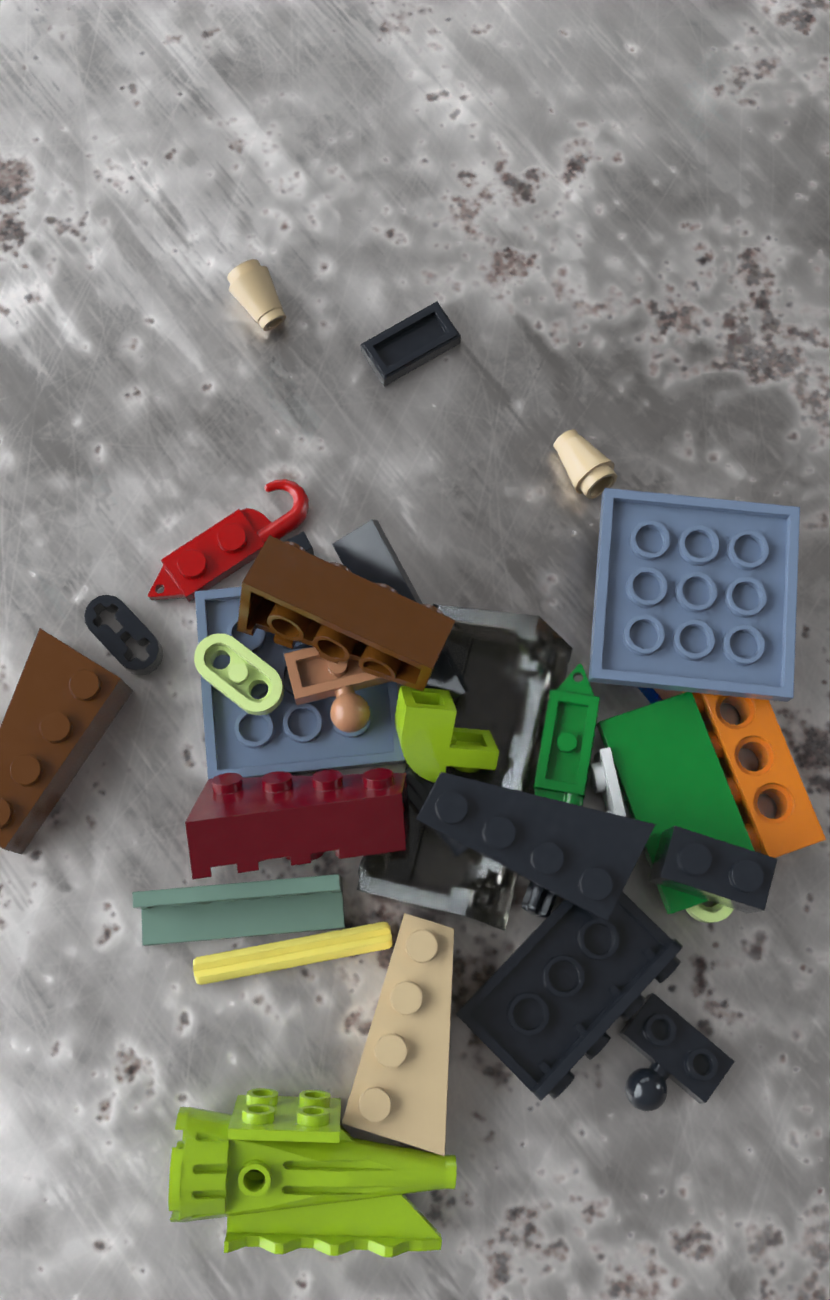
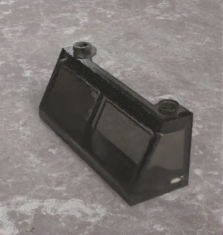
(509, 669)

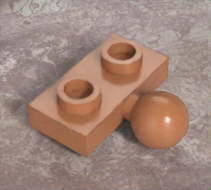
(320, 679)

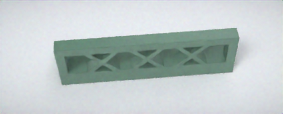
(241, 909)

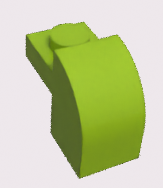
(432, 742)

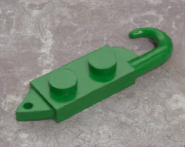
(567, 740)

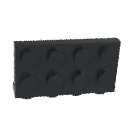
(567, 990)

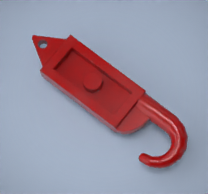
(226, 547)

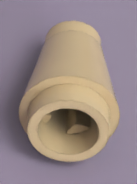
(256, 293)
(585, 465)

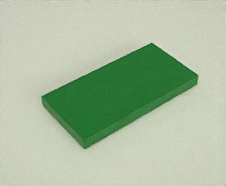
(672, 778)

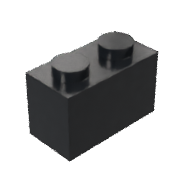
(713, 870)

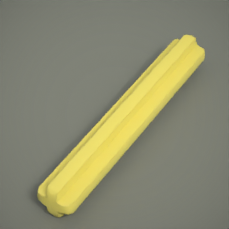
(292, 953)

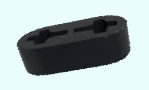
(116, 641)

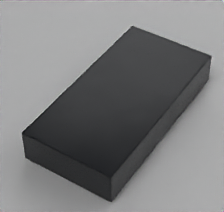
(410, 343)

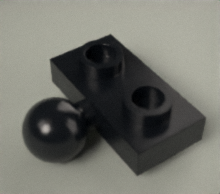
(675, 1052)

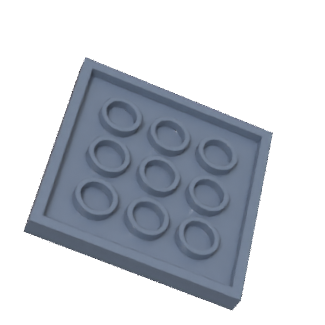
(696, 595)
(293, 735)

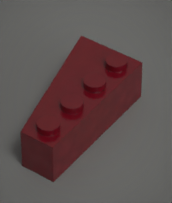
(296, 818)

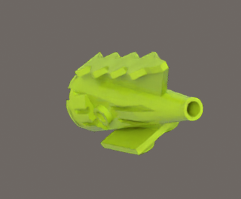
(300, 1179)

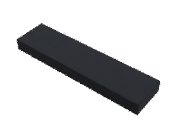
(371, 556)

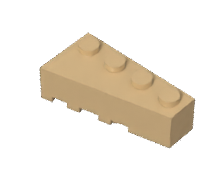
(406, 1053)

